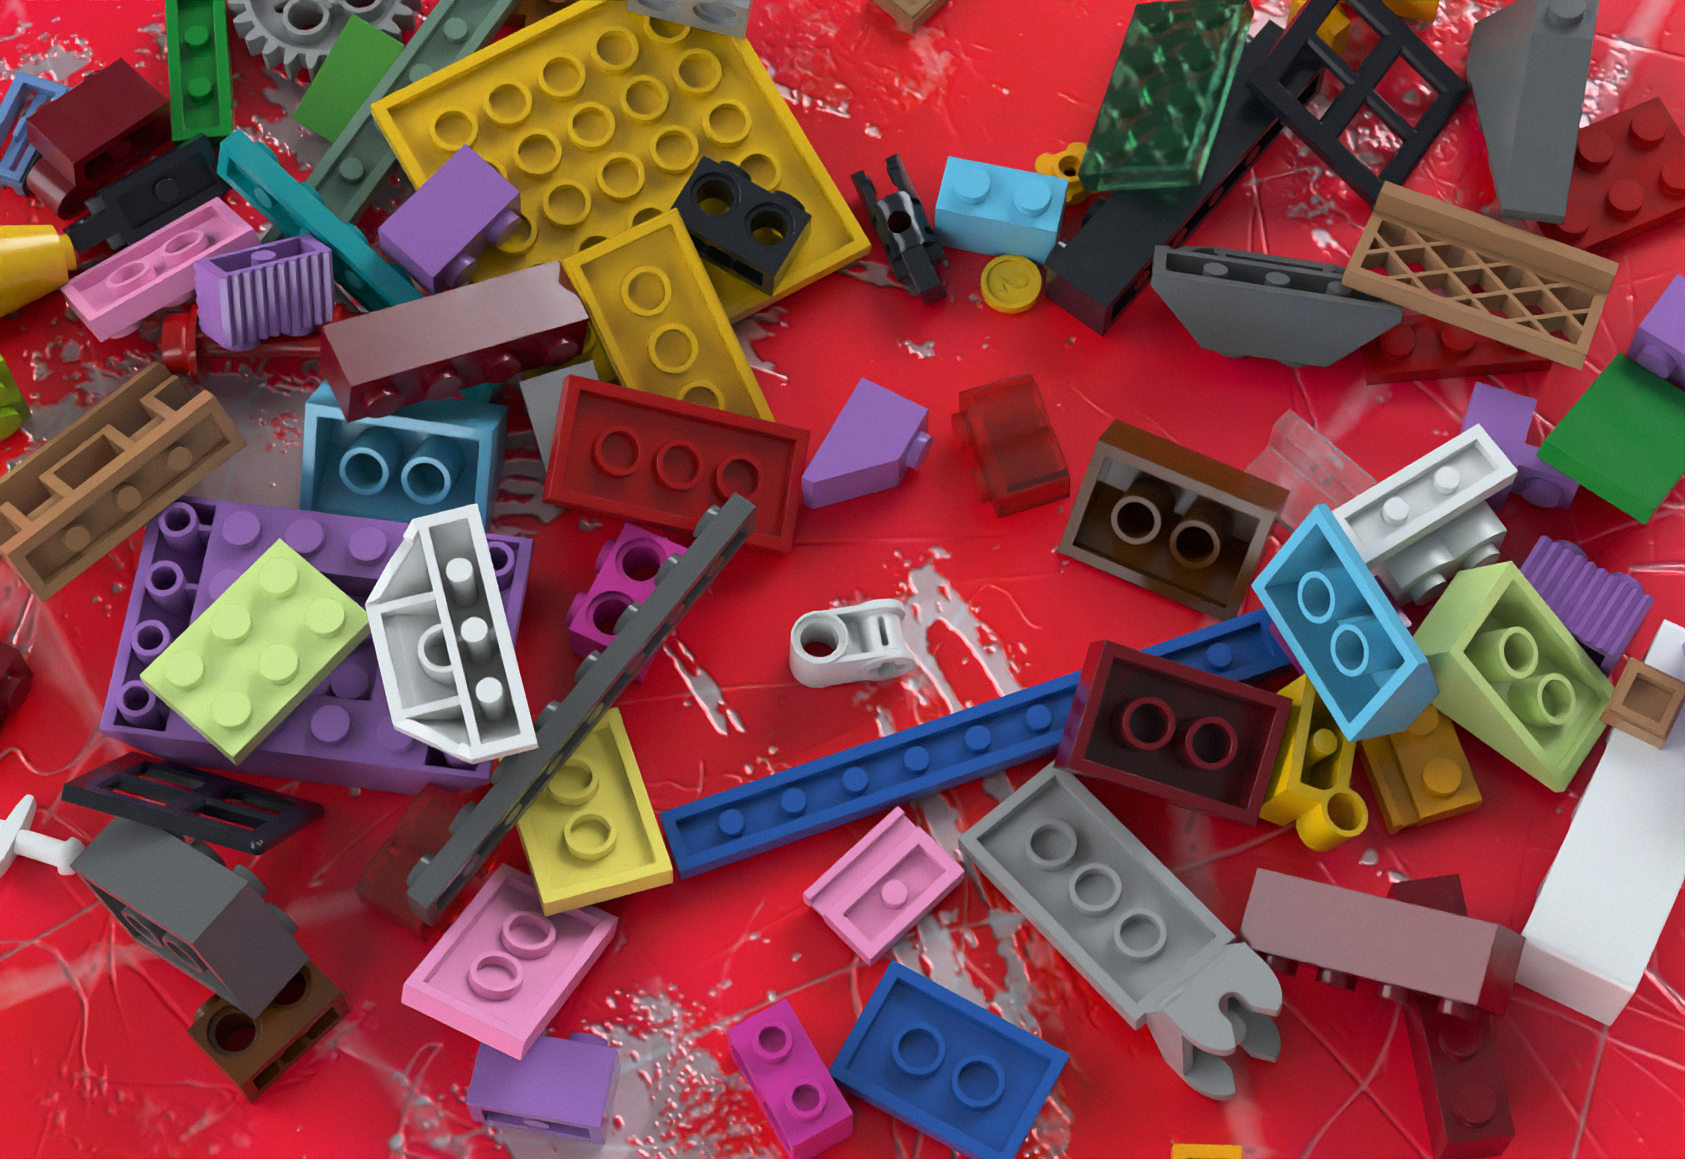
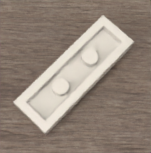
(1425, 495)

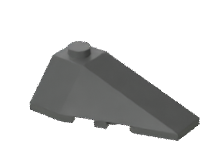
(1529, 95)

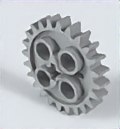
(280, 35)

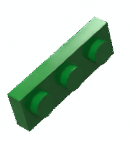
(200, 70)

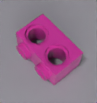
(615, 590)
(790, 1081)

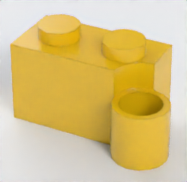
(1314, 774)

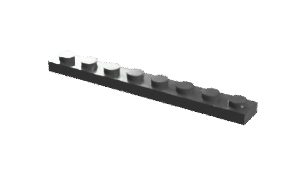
(565, 725)

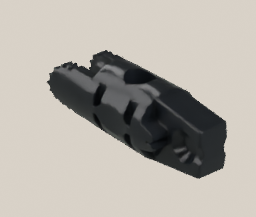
(904, 230)

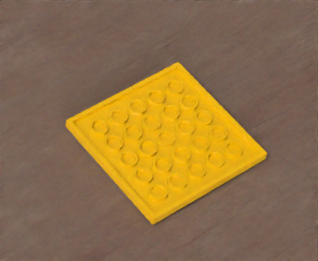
(601, 131)

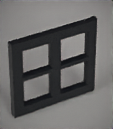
(1359, 88)
(183, 807)

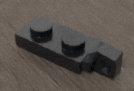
(150, 197)

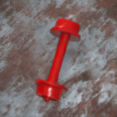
(189, 350)

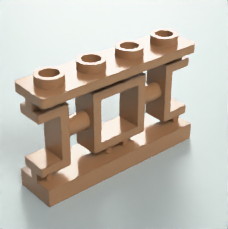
(109, 476)

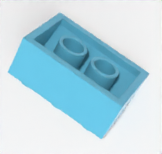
(404, 463)
(1345, 631)

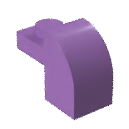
(1507, 421)

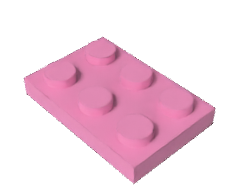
(154, 270)
(507, 965)

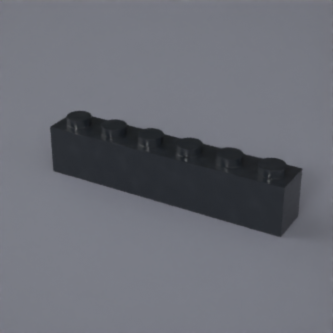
(1113, 253)

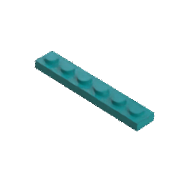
(299, 210)

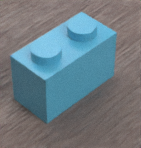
(999, 210)

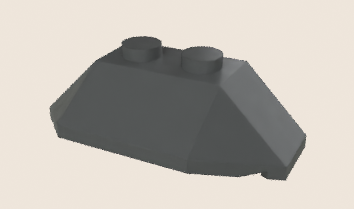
(1268, 304)

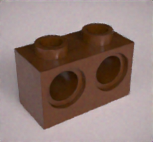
(280, 1037)

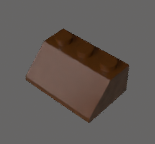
(1172, 520)

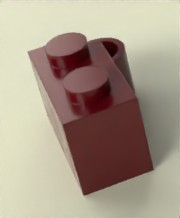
(94, 135)

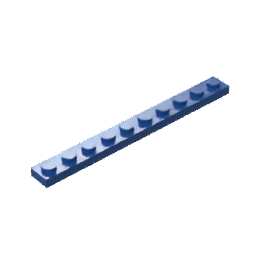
(930, 756)

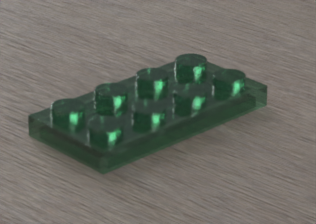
(1166, 95)

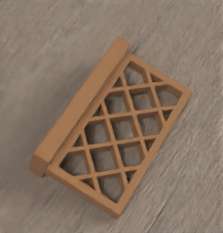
(1506, 261)

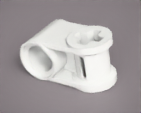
(856, 644)

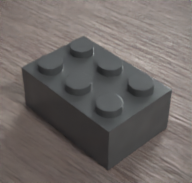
(193, 911)

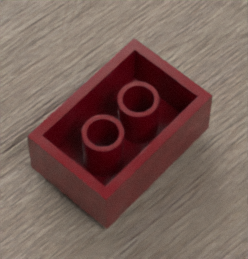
(1173, 733)

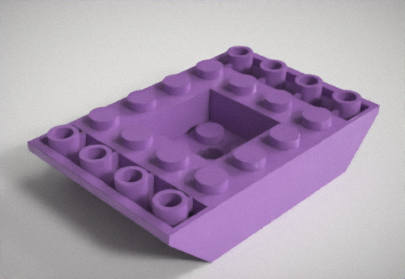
(345, 724)

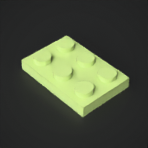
(257, 651)

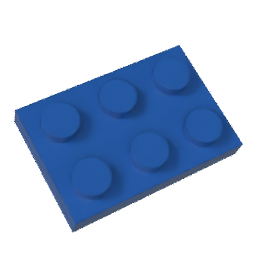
(947, 1066)

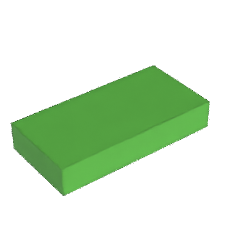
(347, 78)

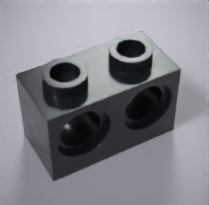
(728, 237)

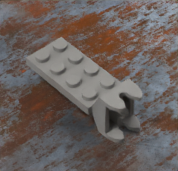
(1129, 928)

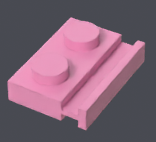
(884, 886)

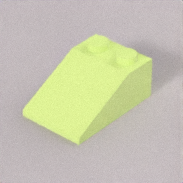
(1514, 673)

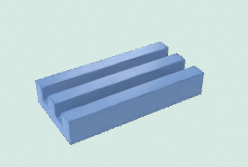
(9, 110)

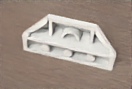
(448, 642)

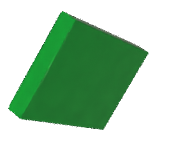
(1623, 439)

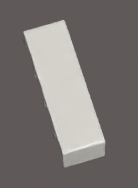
(1615, 869)

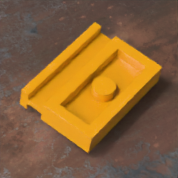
(1420, 772)

